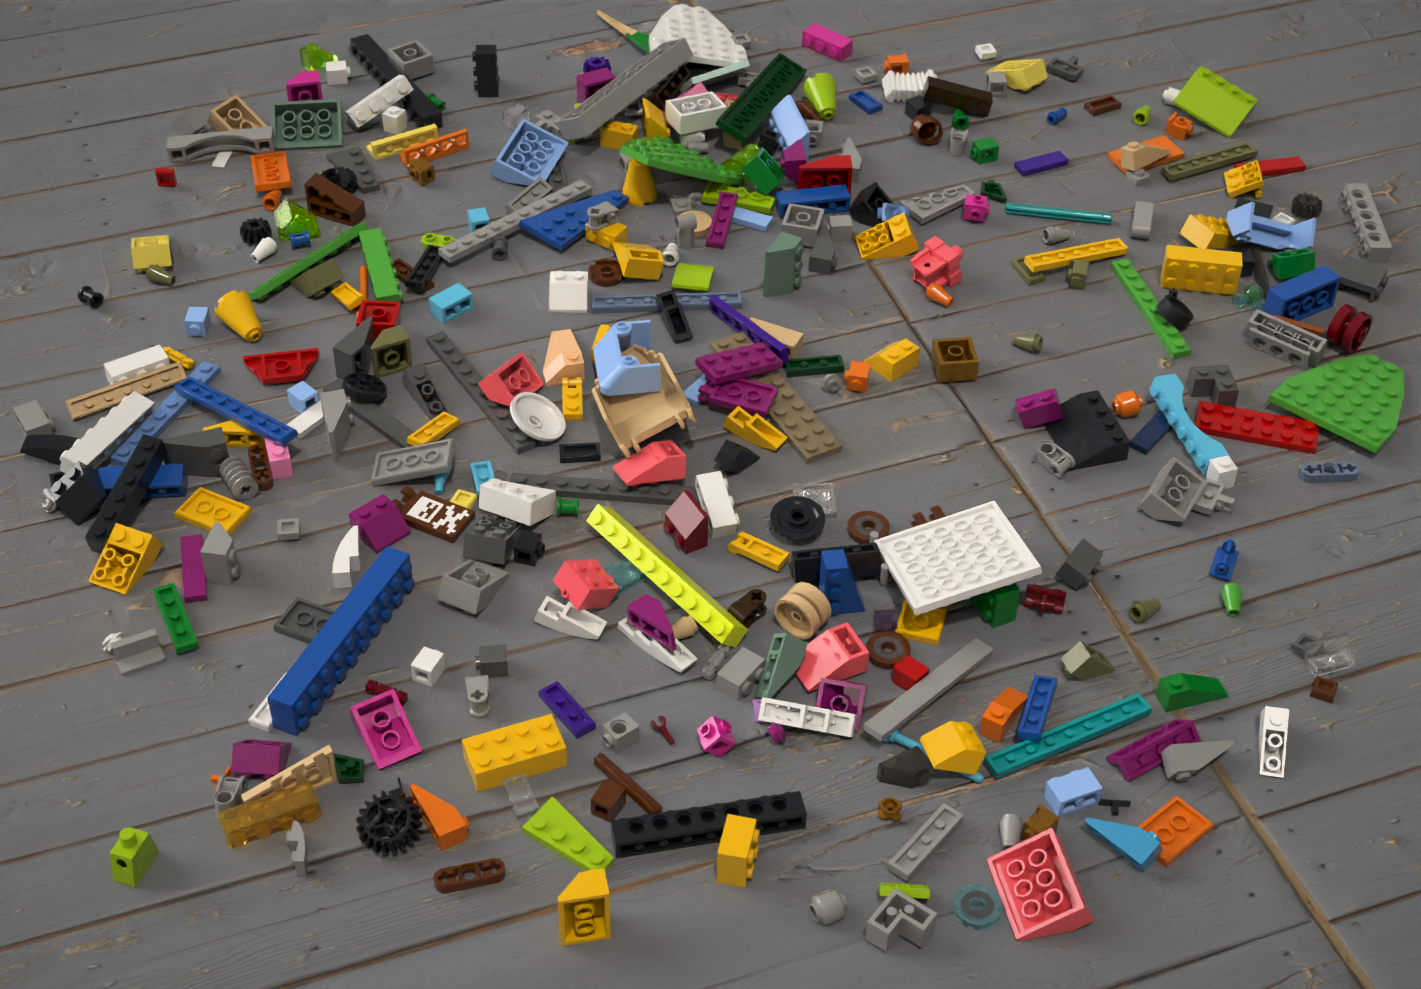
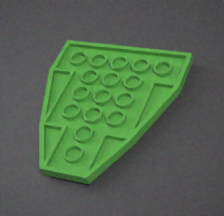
(673, 157)
(1349, 397)

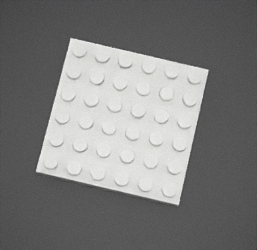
(957, 557)

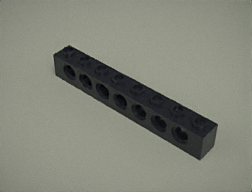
(704, 824)

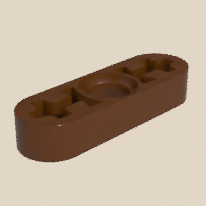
(261, 461)
(476, 867)

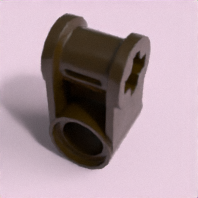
(749, 607)

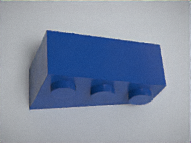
(839, 583)

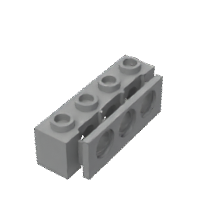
(1290, 346)

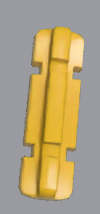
(175, 356)

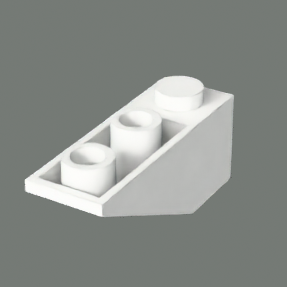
(1273, 741)

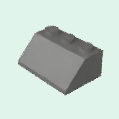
(1172, 492)

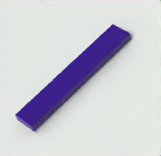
(741, 323)

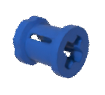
(299, 239)

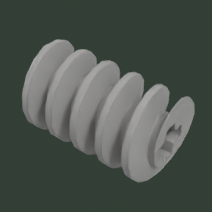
(238, 478)

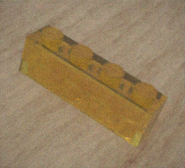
(269, 814)

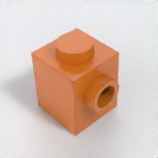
(858, 376)

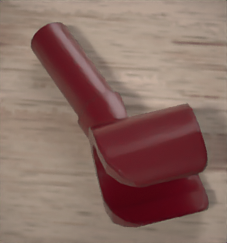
(662, 729)

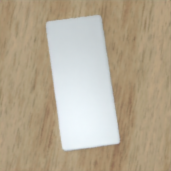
(222, 158)

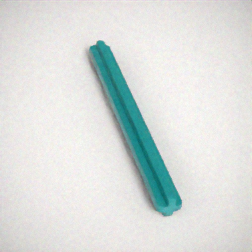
(1058, 213)

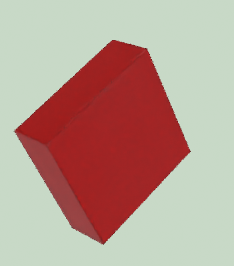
(166, 177)

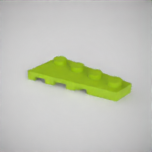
(746, 200)

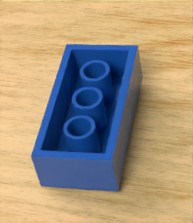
(1303, 294)

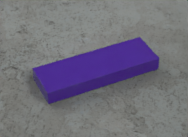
(1041, 163)
(567, 710)

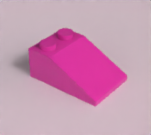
(385, 729)

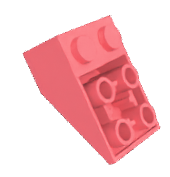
(653, 464)
(833, 655)

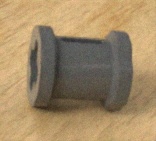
(500, 247)

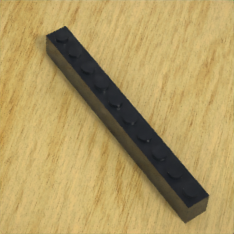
(384, 69)

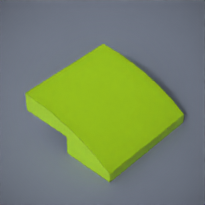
(693, 277)

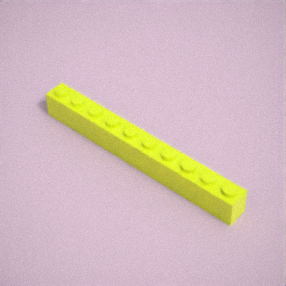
(667, 576)

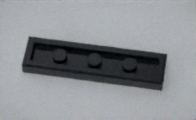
(424, 268)

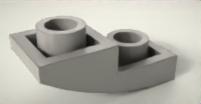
(299, 855)

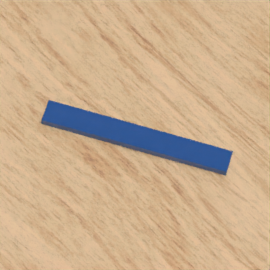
(236, 411)

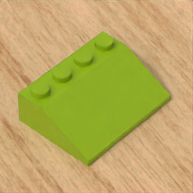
(1215, 101)

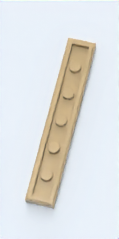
(113, 394)

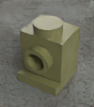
(1078, 273)

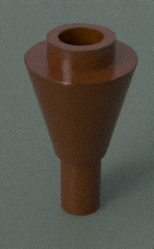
(806, 110)

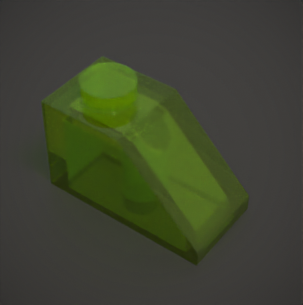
(314, 57)

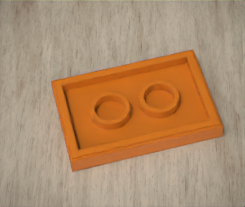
(1177, 827)

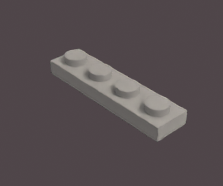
(925, 842)

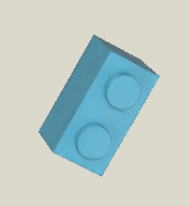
(451, 303)

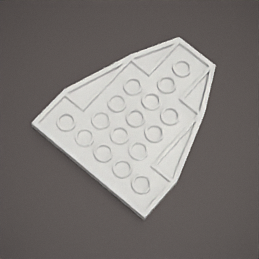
(704, 33)

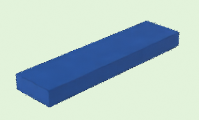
(1037, 708)

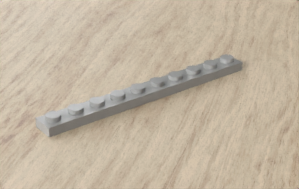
(510, 223)

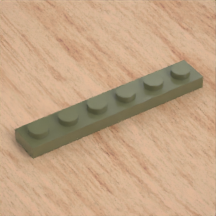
(1209, 161)

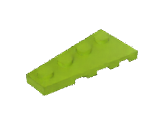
(565, 836)

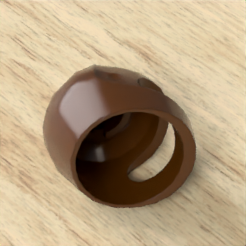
(924, 127)

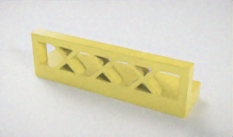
(395, 144)

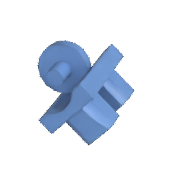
(890, 210)

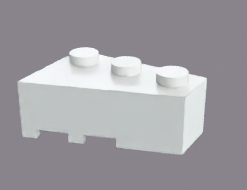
(517, 501)

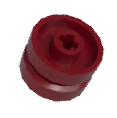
(1349, 328)

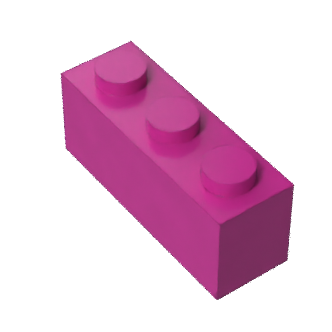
(827, 42)

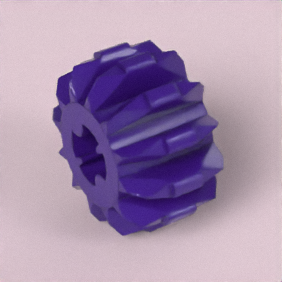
(595, 64)

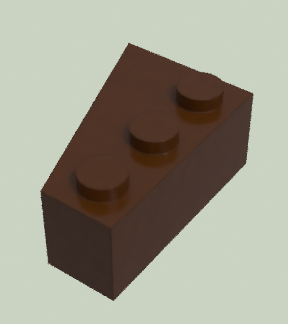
(333, 202)

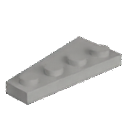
(936, 203)

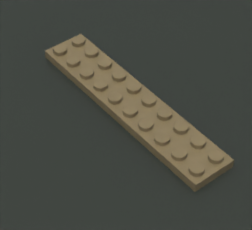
(789, 412)

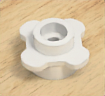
(111, 638)

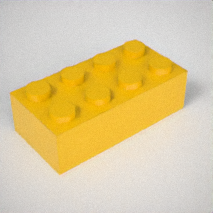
(1201, 270)
(514, 750)

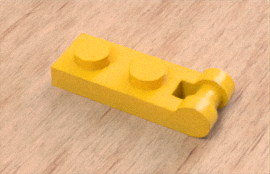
(572, 398)
(758, 551)

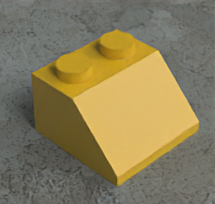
(653, 120)
(895, 359)
(954, 747)

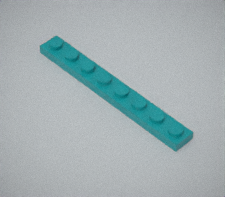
(1067, 735)

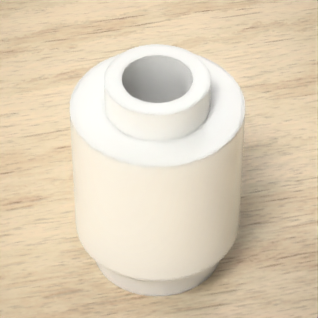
(1169, 95)

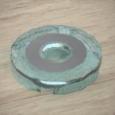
(979, 895)

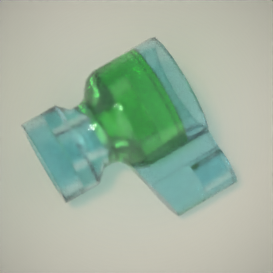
(1250, 295)

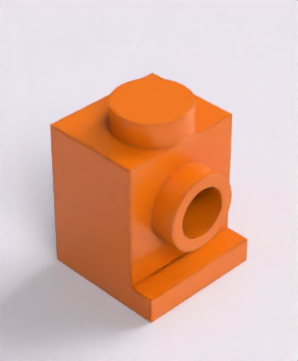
(897, 63)
(1179, 127)

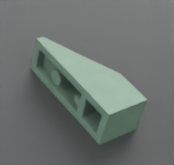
(781, 662)

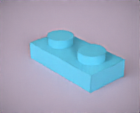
(481, 473)

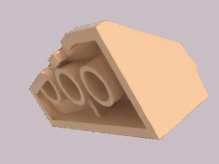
(563, 358)

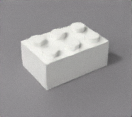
(694, 112)

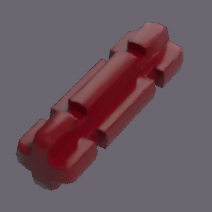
(373, 687)

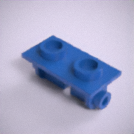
(1224, 560)

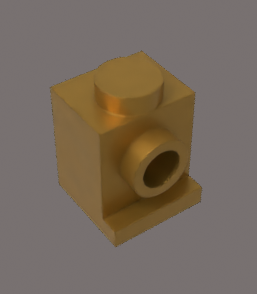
(421, 171)
(1040, 822)

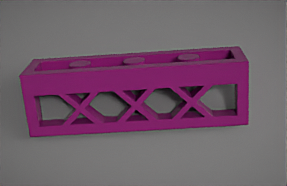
(1145, 752)

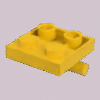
(1245, 179)

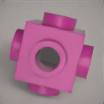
(975, 207)
(716, 736)

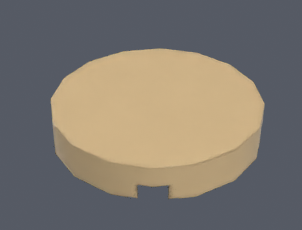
(703, 222)

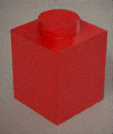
(908, 672)

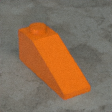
(1002, 714)
(440, 818)

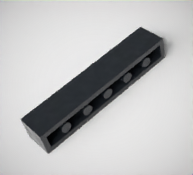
(127, 490)

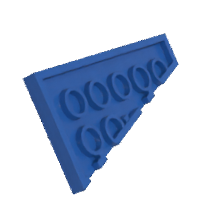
(567, 223)

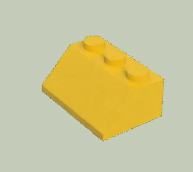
(585, 909)

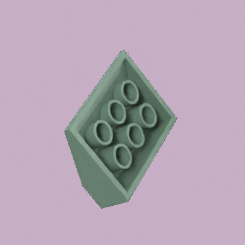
(307, 124)

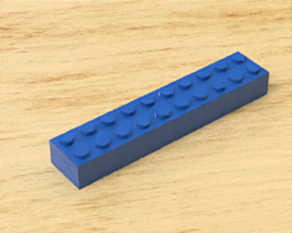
(340, 642)

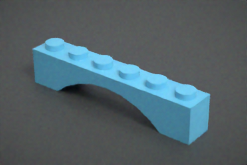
(1167, 393)

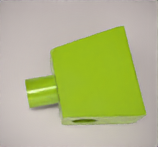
(132, 856)

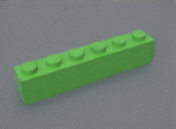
(380, 266)

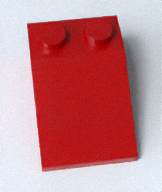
(826, 172)

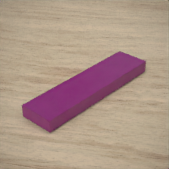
(722, 220)
(192, 568)

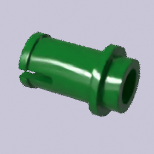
(437, 102)

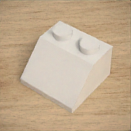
(568, 292)

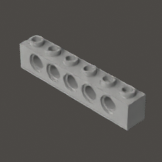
(1366, 222)

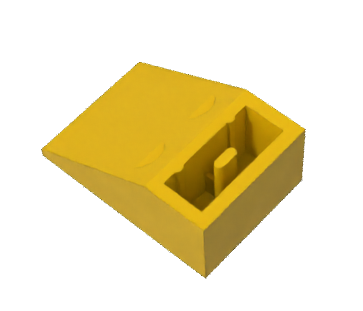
(1208, 232)
(888, 239)
(639, 260)
(125, 559)

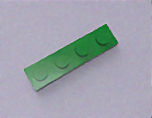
(175, 618)

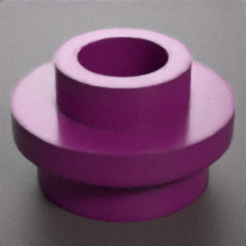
(776, 732)

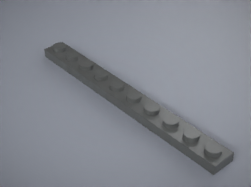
(469, 379)
(605, 489)

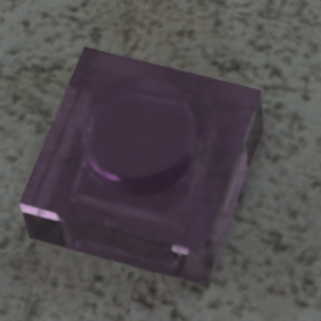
(885, 619)

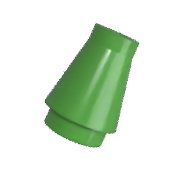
(1232, 598)

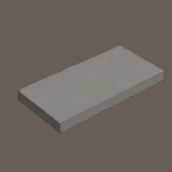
(413, 462)

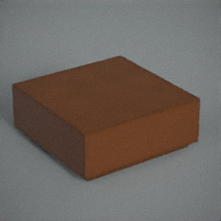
(1324, 689)

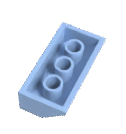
(789, 123)

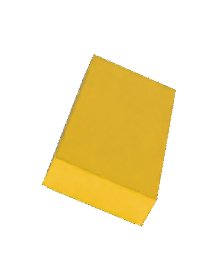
(347, 296)

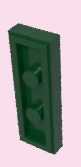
(814, 366)

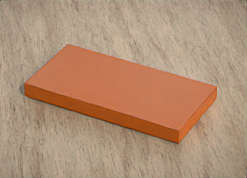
(1162, 141)
(270, 171)

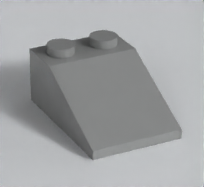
(336, 420)
(471, 585)

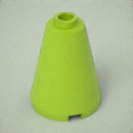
(822, 94)

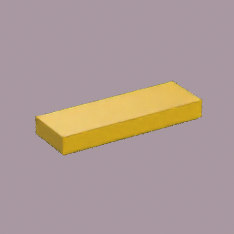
(434, 429)

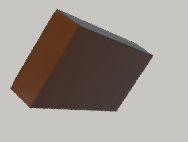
(1102, 105)

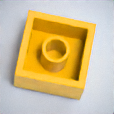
(737, 851)

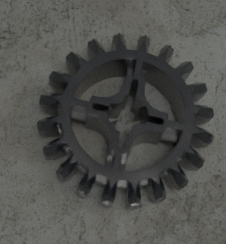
(398, 840)

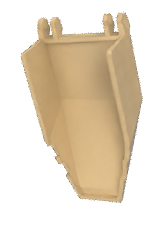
(642, 415)

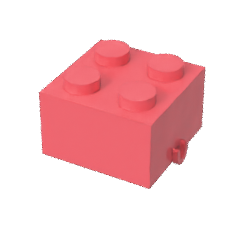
(586, 584)

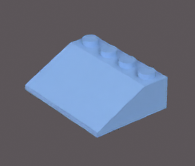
(528, 155)

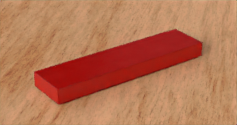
(1279, 166)

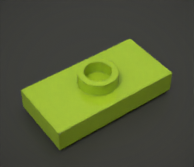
(911, 890)

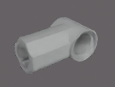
(685, 228)

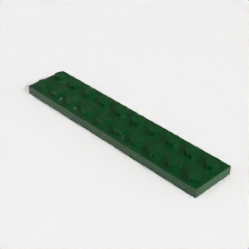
(760, 98)

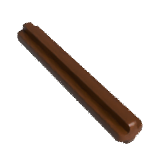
(632, 788)

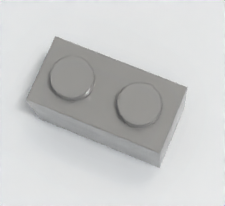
(33, 419)
(740, 674)

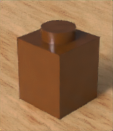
(608, 800)

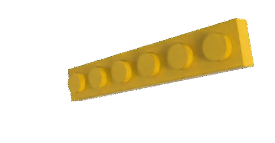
(1085, 252)

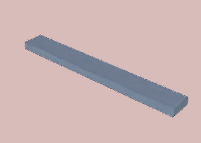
(647, 303)

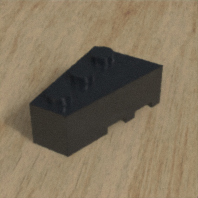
(486, 70)

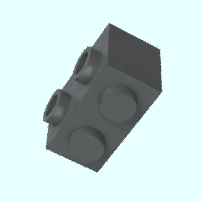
(1079, 564)

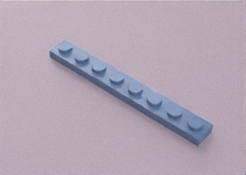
(163, 415)

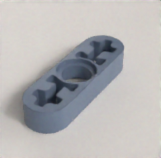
(1316, 472)

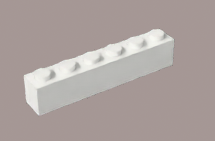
(108, 433)

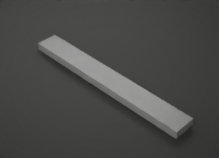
(928, 689)

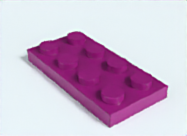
(738, 363)

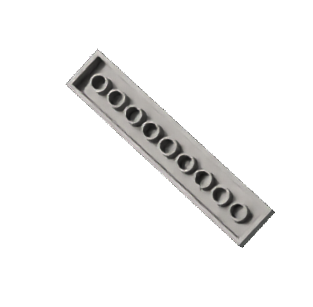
(624, 89)

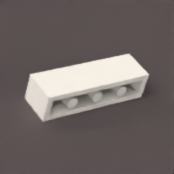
(378, 101)

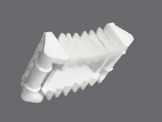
(904, 86)

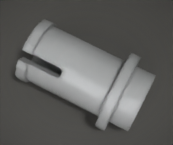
(699, 147)

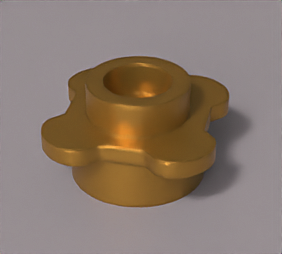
(890, 804)

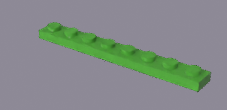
(302, 265)
(1147, 303)

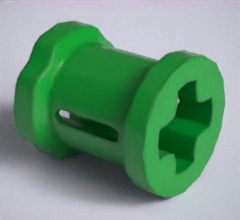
(567, 506)

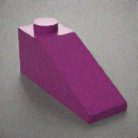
(650, 618)

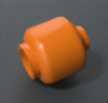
(1127, 404)

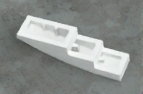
(678, 659)
(807, 717)

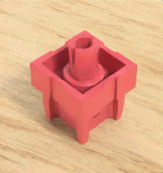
(937, 264)

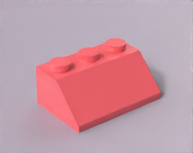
(511, 379)

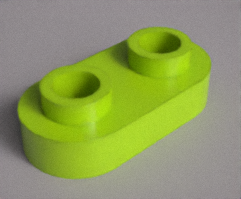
(436, 240)

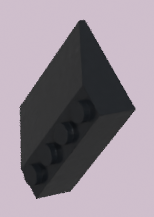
(1089, 431)

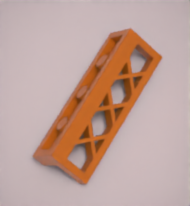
(436, 147)

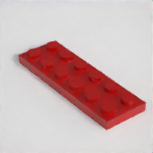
(1257, 427)

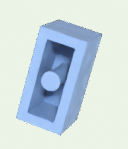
(1072, 791)

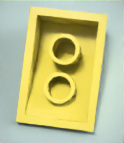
(1022, 73)
(151, 251)

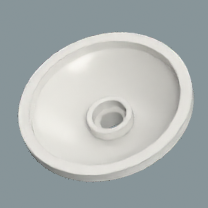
(537, 416)

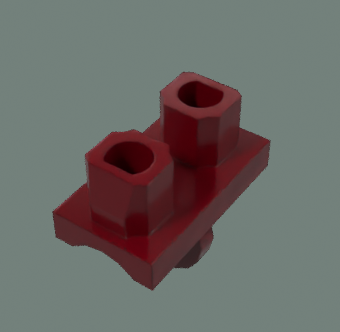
(1045, 599)

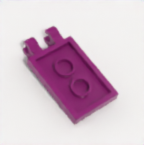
(747, 394)

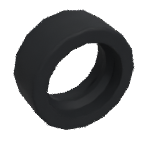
(1175, 311)

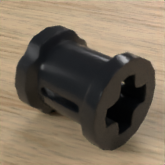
(93, 298)

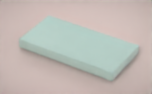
(716, 75)

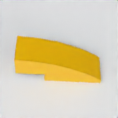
(754, 429)

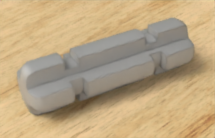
(715, 661)

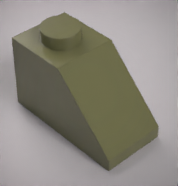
(1086, 662)

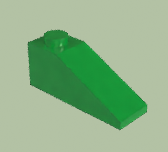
(1188, 690)

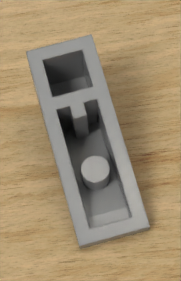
(1187, 758)

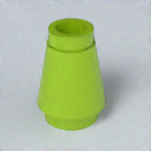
(1142, 115)

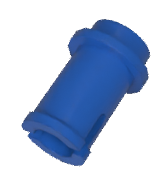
(1054, 116)

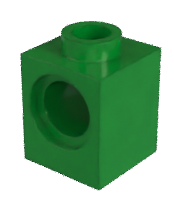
(984, 150)

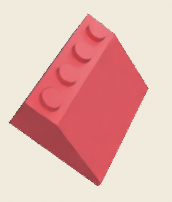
(1039, 888)

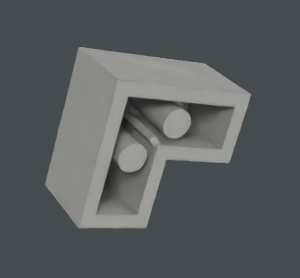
(902, 917)

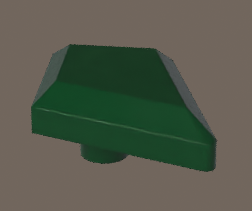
(993, 191)
(349, 768)

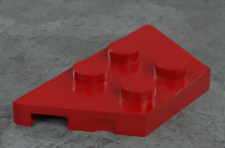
(281, 366)

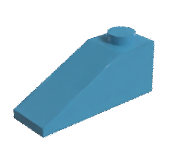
(1129, 841)

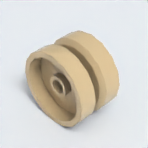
(802, 610)

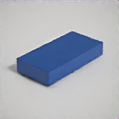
(865, 102)

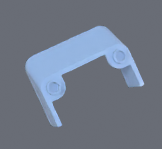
(1268, 232)
(624, 374)

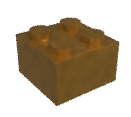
(954, 359)

